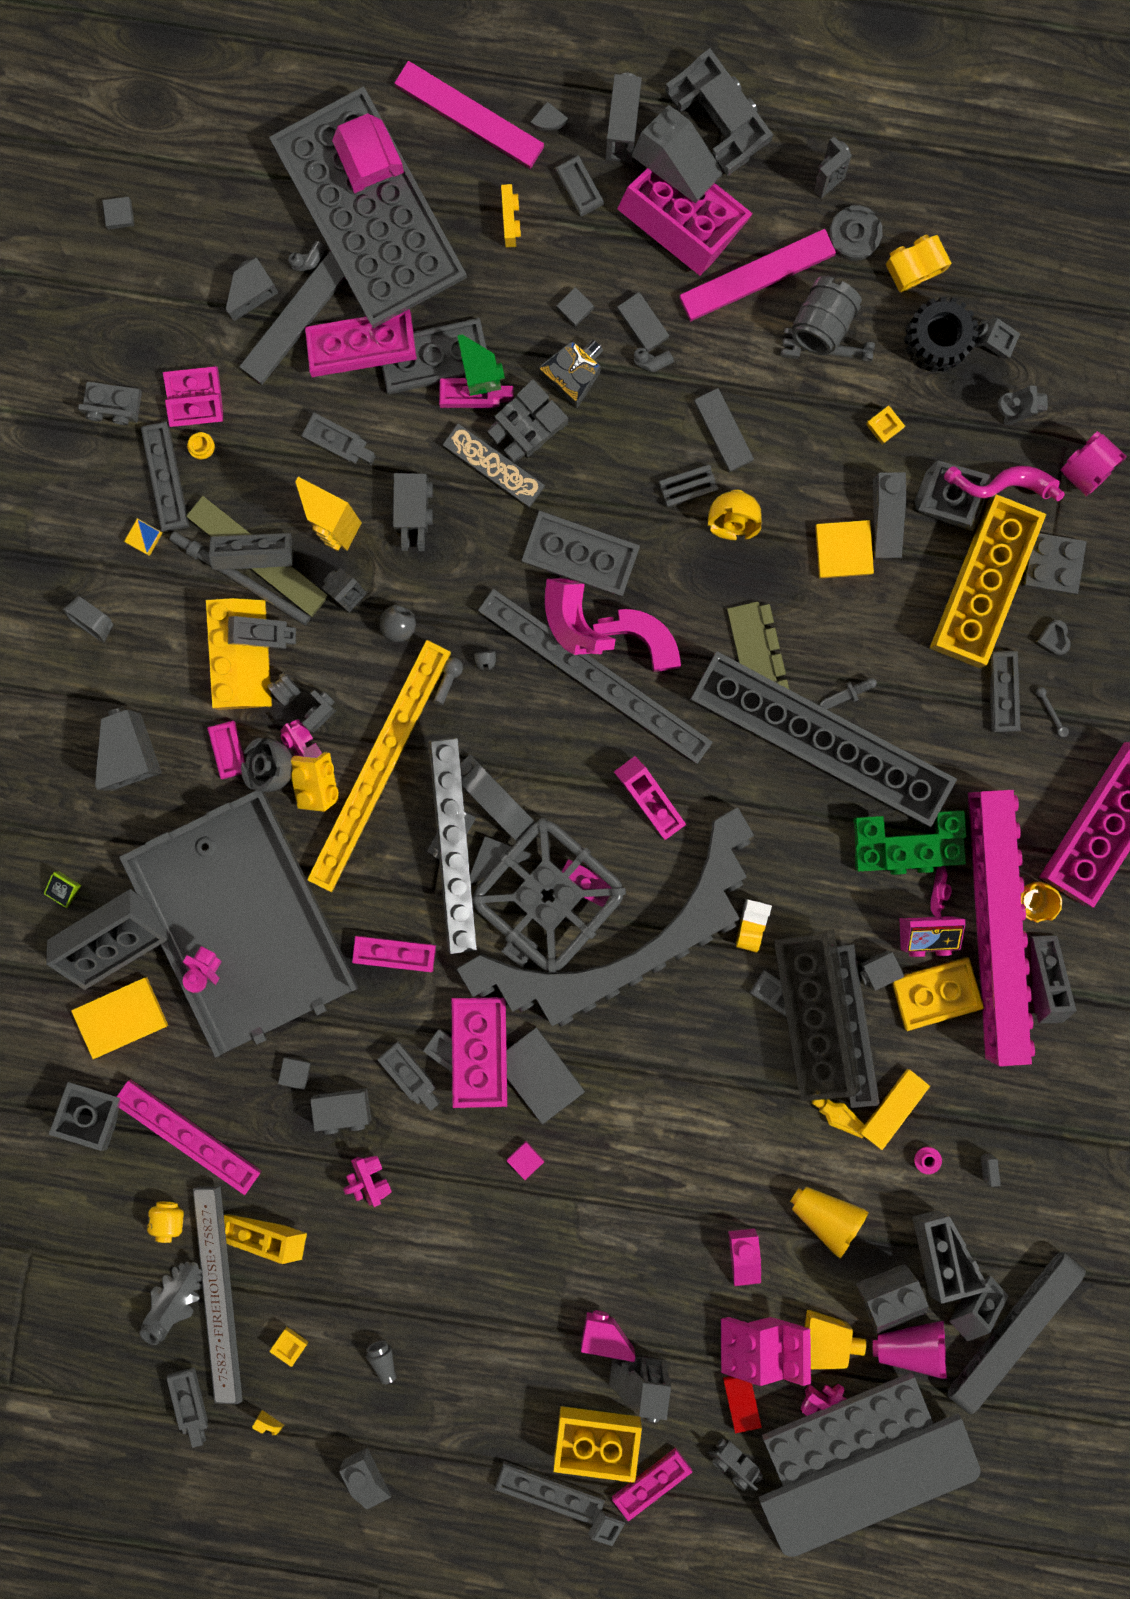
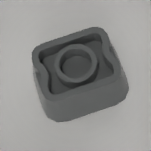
(89, 618)

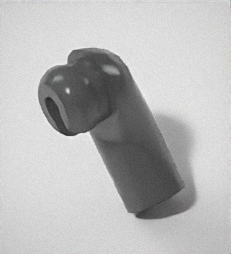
(308, 261)
(651, 363)

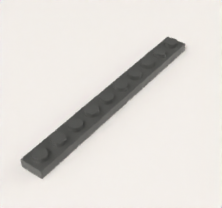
(596, 677)

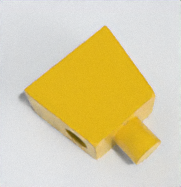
(831, 1341)

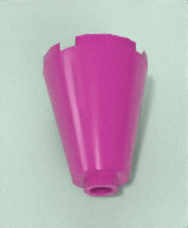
(914, 1349)

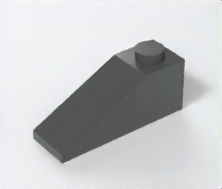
(889, 514)
(343, 589)
(1050, 981)

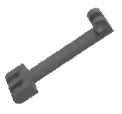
(864, 353)

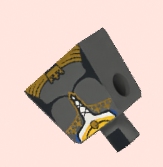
(573, 371)

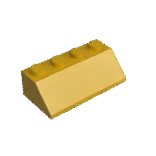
(329, 515)
(236, 671)

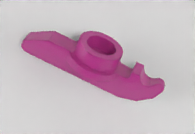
(940, 892)

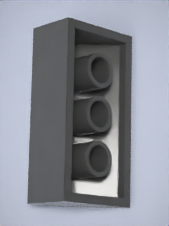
(105, 940)

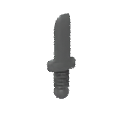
(850, 692)

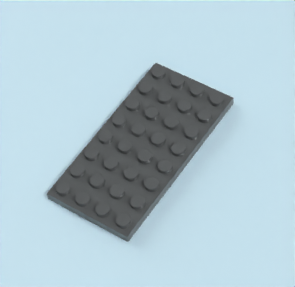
(379, 235)

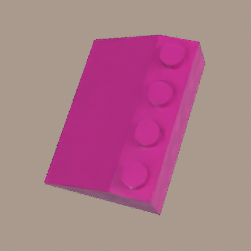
(685, 228)

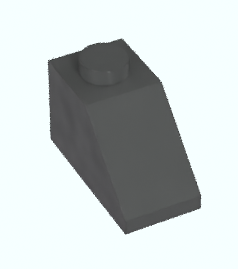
(249, 289)
(979, 1312)
(364, 1479)

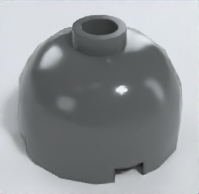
(267, 765)

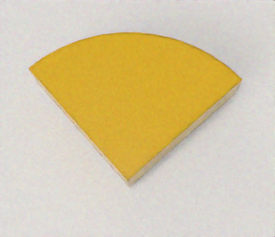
(267, 1422)

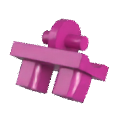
(200, 969)
(363, 1170)
(817, 1401)

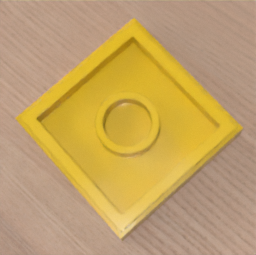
(844, 549)

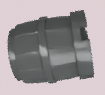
(825, 316)

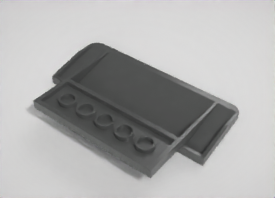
(862, 1464)

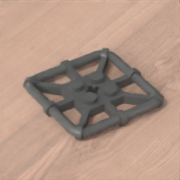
(548, 913)

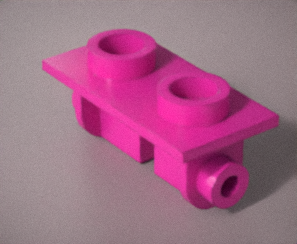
(297, 737)

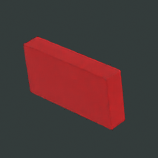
(742, 1404)

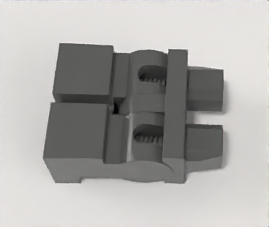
(529, 404)

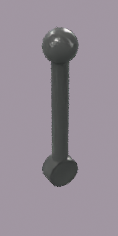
(1061, 731)

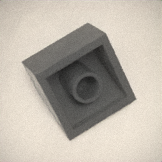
(86, 1117)

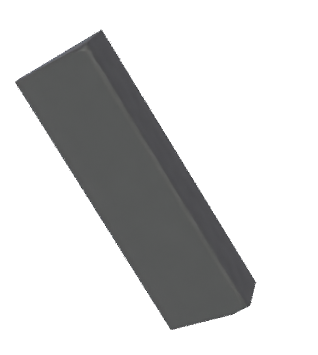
(250, 551)

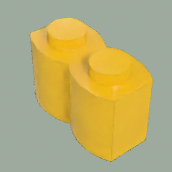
(918, 262)

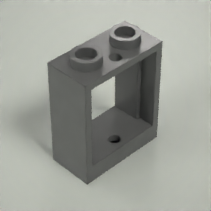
(623, 117)

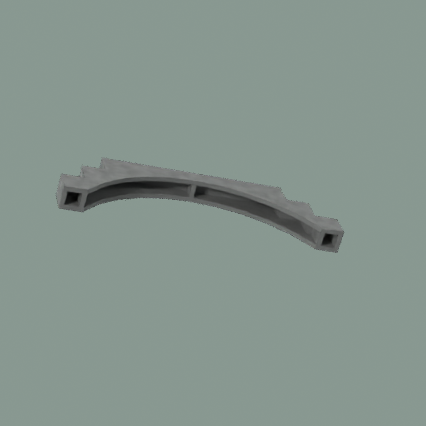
(571, 991)

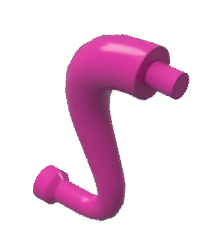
(1021, 476)

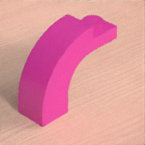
(567, 620)
(650, 630)

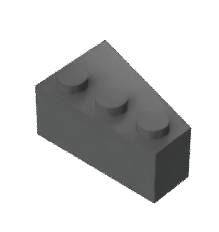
(945, 1259)
(643, 1386)

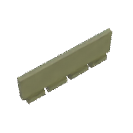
(754, 642)

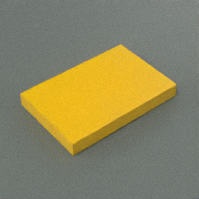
(937, 994)
(119, 1018)

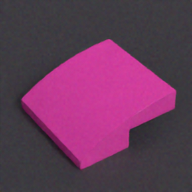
(193, 396)

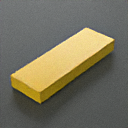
(894, 1109)

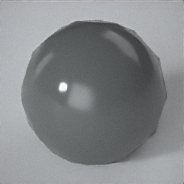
(397, 623)

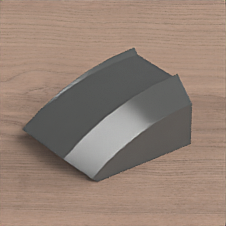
(947, 500)

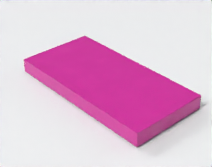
(357, 345)
(479, 1052)

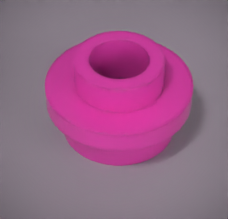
(926, 1152)

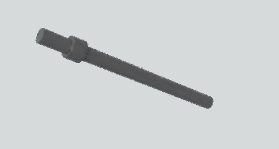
(197, 551)

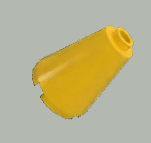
(829, 1218)

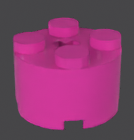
(1092, 463)

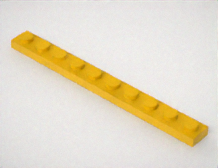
(379, 766)

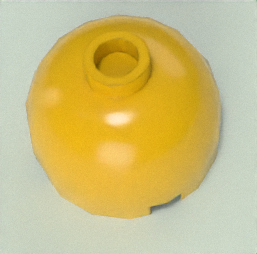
(735, 515)

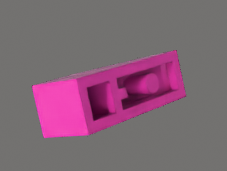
(650, 797)

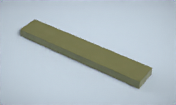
(284, 579)

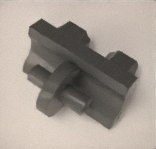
(1022, 404)

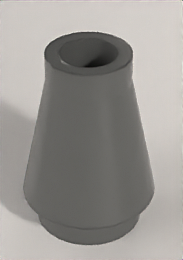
(381, 1359)

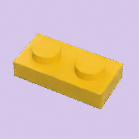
(511, 226)

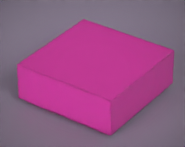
(525, 1160)

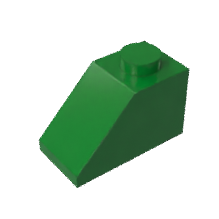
(480, 367)

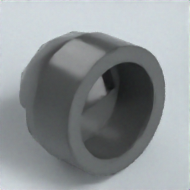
(486, 657)

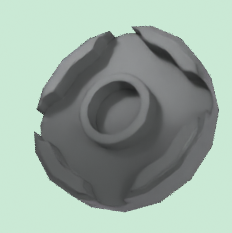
(855, 232)

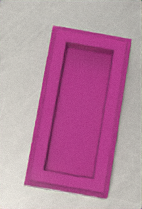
(227, 749)

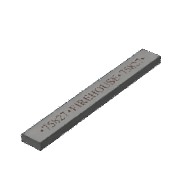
(217, 1295)

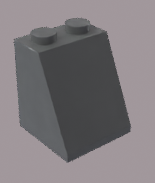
(124, 751)
(892, 1298)

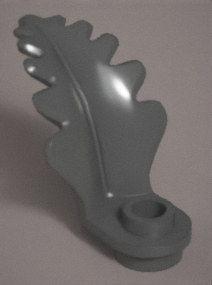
(171, 1302)

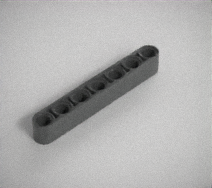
(1016, 1332)

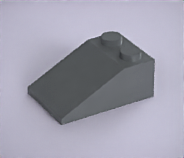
(677, 154)

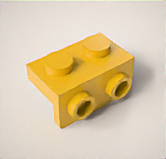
(314, 782)

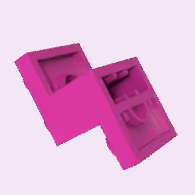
(765, 1351)

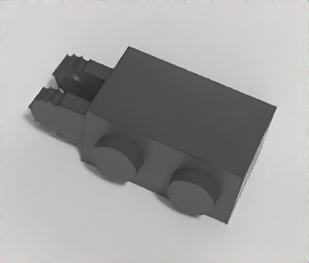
(411, 507)

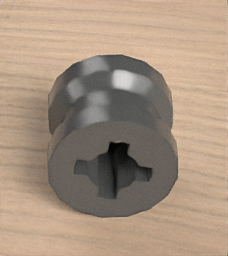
(284, 688)

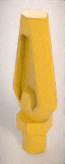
(839, 1116)

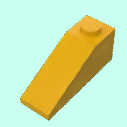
(265, 1238)

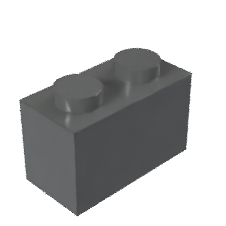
(341, 1111)

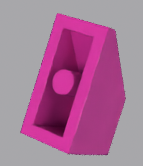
(745, 1257)
(605, 1337)

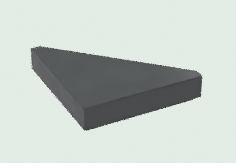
(490, 856)

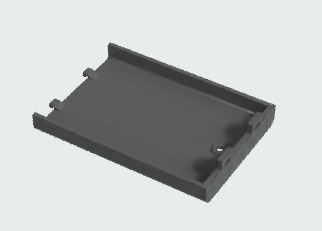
(250, 910)

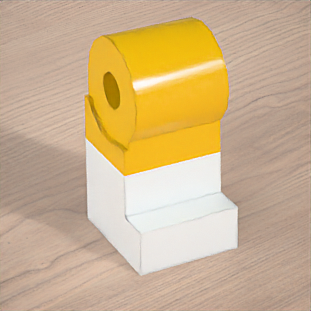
(752, 925)

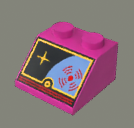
(931, 934)

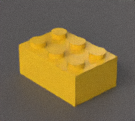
(597, 1444)

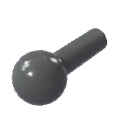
(451, 670)

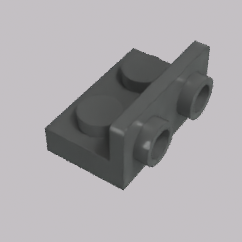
(833, 167)
(111, 402)

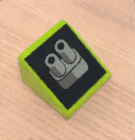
(62, 888)

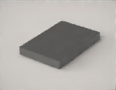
(541, 1076)

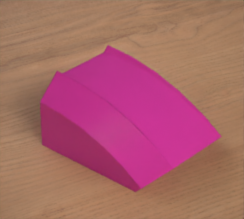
(366, 151)

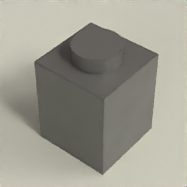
(880, 970)

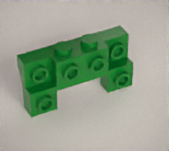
(900, 853)

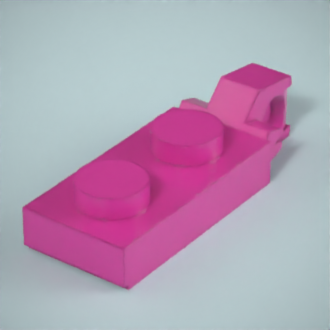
(455, 394)

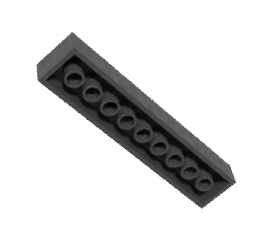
(823, 739)

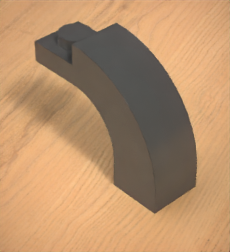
(494, 798)

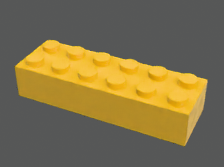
(987, 581)

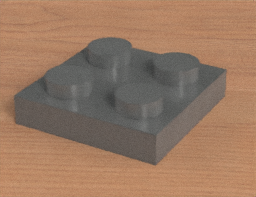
(1055, 564)

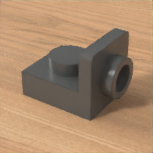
(996, 337)
(319, 715)

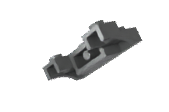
(727, 107)

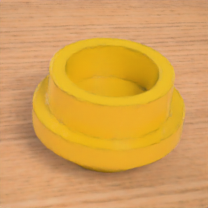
(201, 445)

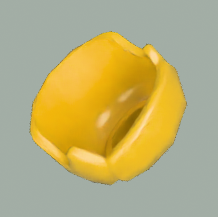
(1041, 901)

